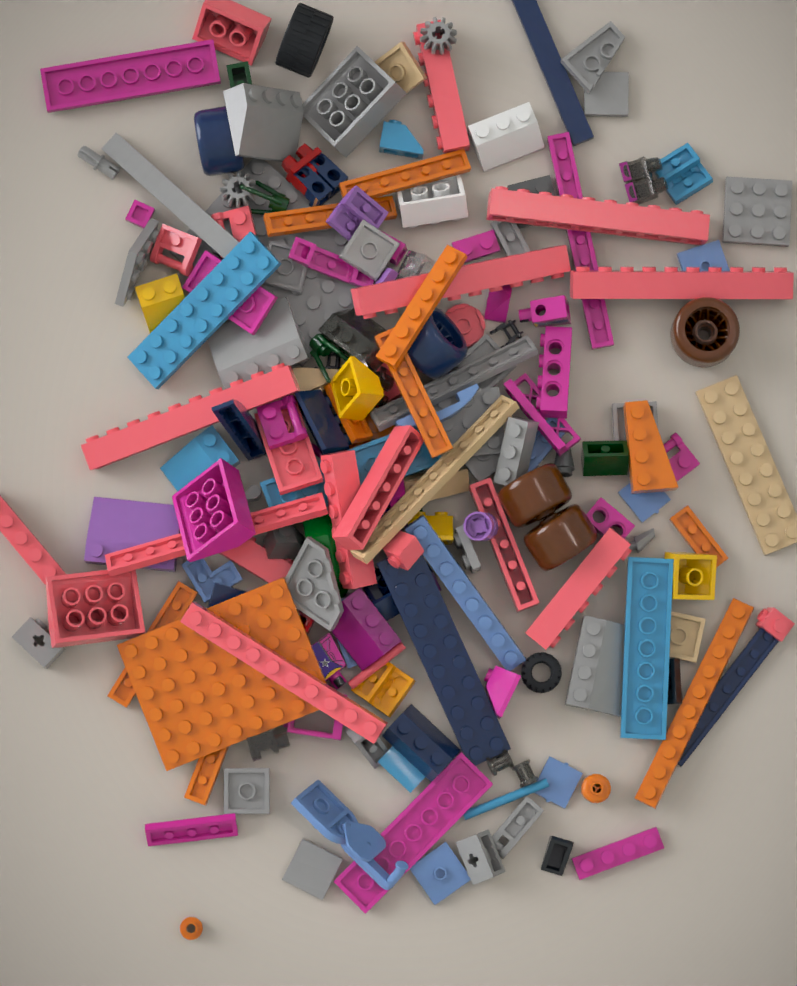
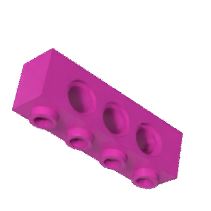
(556, 405)

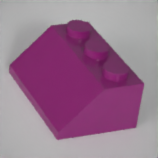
(364, 630)

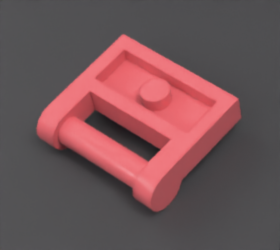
(240, 221)
(177, 242)

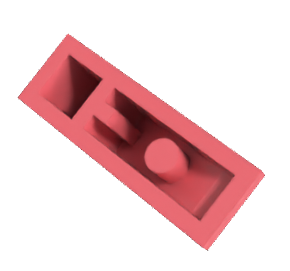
(403, 550)

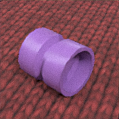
(480, 526)

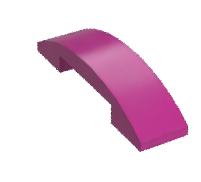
(326, 263)

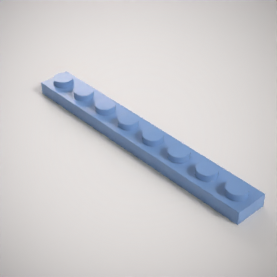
(466, 594)

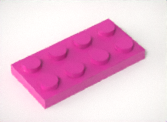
(251, 312)

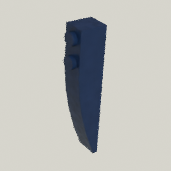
(241, 428)

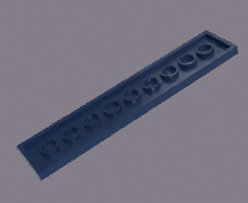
(445, 660)

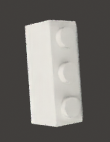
(506, 137)
(433, 202)

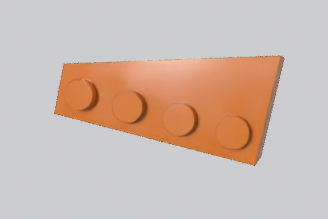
(648, 460)

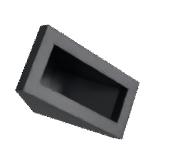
(556, 855)

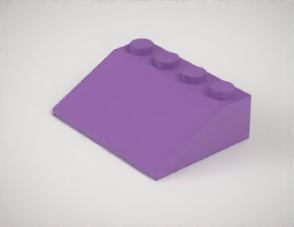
(128, 523)

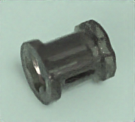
(499, 762)
(525, 773)

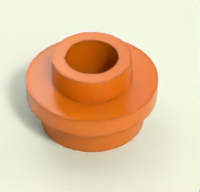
(198, 928)

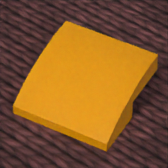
(385, 688)

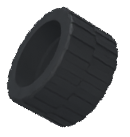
(304, 40)

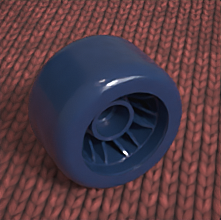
(216, 142)
(438, 346)

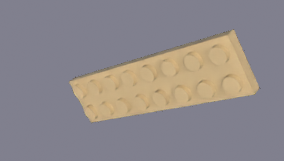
(749, 464)

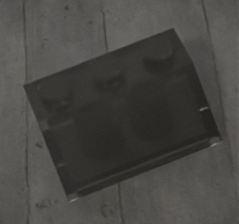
(354, 336)

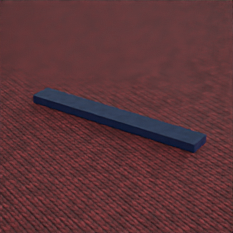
(553, 71)
(730, 686)

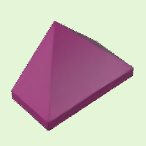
(498, 304)

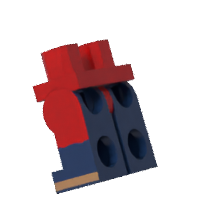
(313, 175)

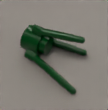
(277, 203)
(322, 347)

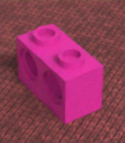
(612, 518)

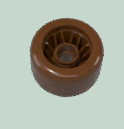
(706, 315)
(535, 495)
(560, 537)

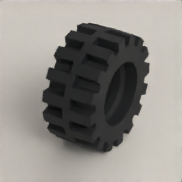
(551, 662)

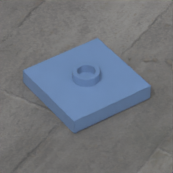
(703, 256)
(440, 873)

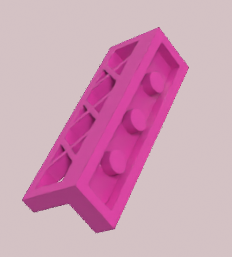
(534, 415)

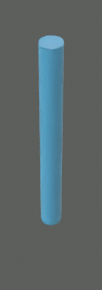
(507, 798)

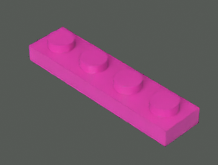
(191, 829)
(617, 853)

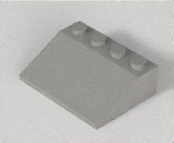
(352, 101)
(264, 121)
(243, 354)
(598, 667)

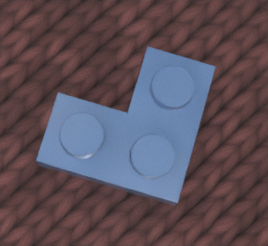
(204, 578)

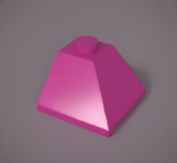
(500, 688)

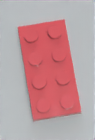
(293, 463)

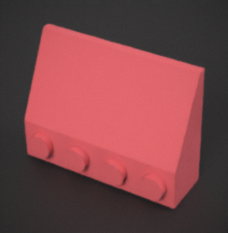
(93, 608)

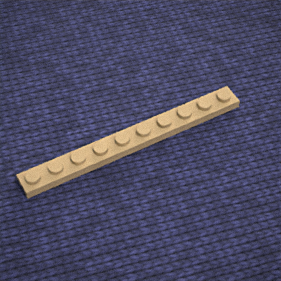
(437, 477)

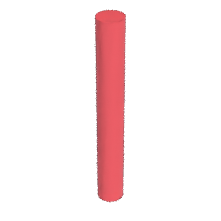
(371, 669)

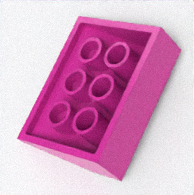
(213, 512)

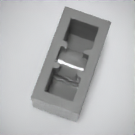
(26, 638)
(480, 857)

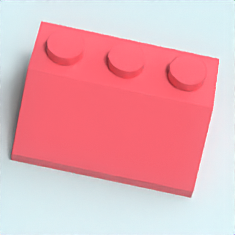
(233, 28)

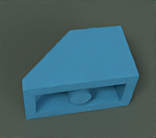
(399, 141)

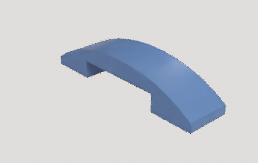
(463, 398)

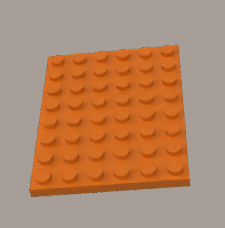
(206, 697)

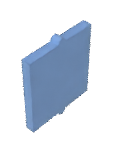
(644, 504)
(561, 781)

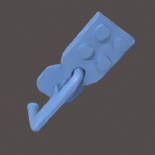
(341, 827)

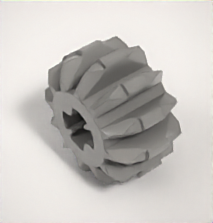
(431, 40)
(229, 189)

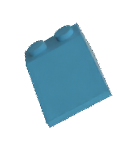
(197, 457)

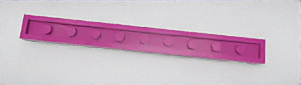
(580, 241)

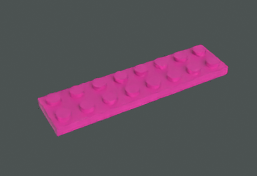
(130, 76)
(418, 827)

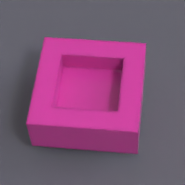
(140, 214)

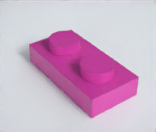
(478, 245)

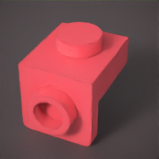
(774, 623)

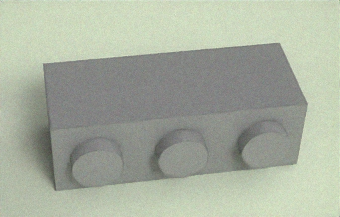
(515, 449)

